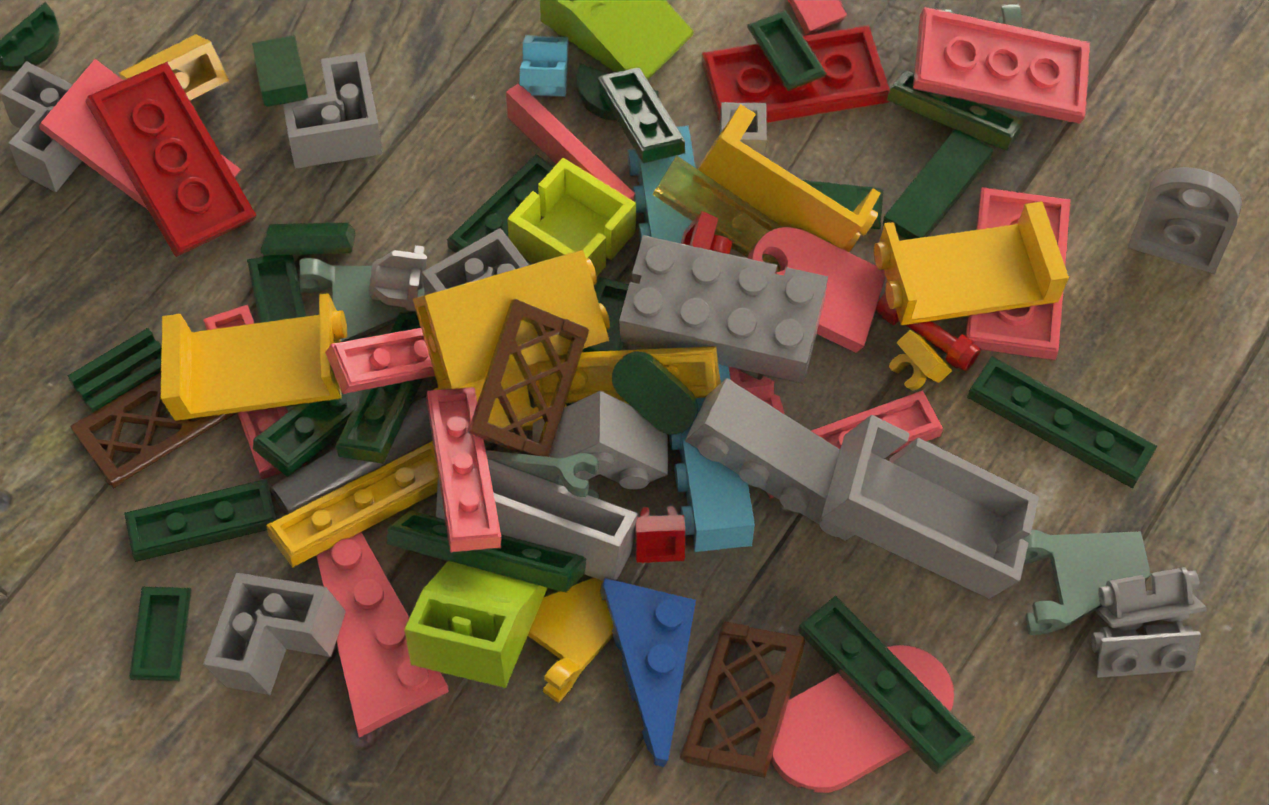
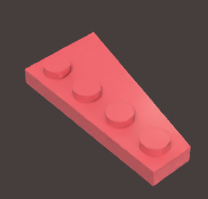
(373, 638)

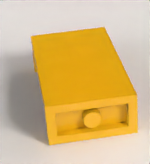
(779, 192)
(972, 269)
(467, 320)
(249, 364)

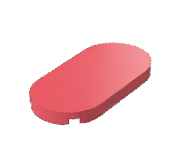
(837, 738)

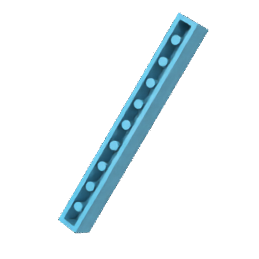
(717, 498)

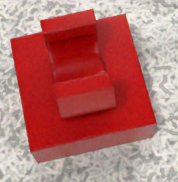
(701, 234)
(660, 537)

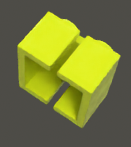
(576, 216)

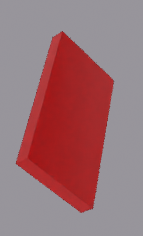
(851, 79)
(170, 158)

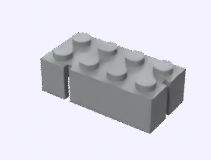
(724, 301)
(930, 507)

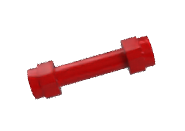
(960, 351)

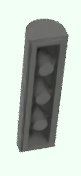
(333, 472)

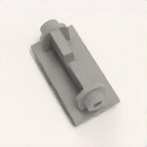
(1129, 605)
(1157, 651)

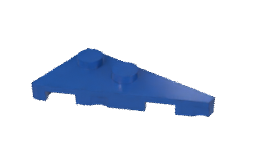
(654, 640)

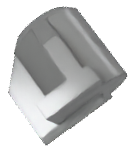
(398, 277)

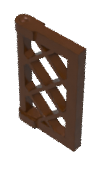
(493, 389)
(117, 411)
(769, 725)

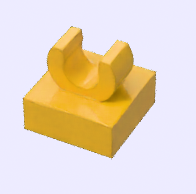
(922, 358)

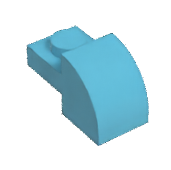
(544, 65)

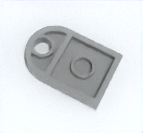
(1187, 223)

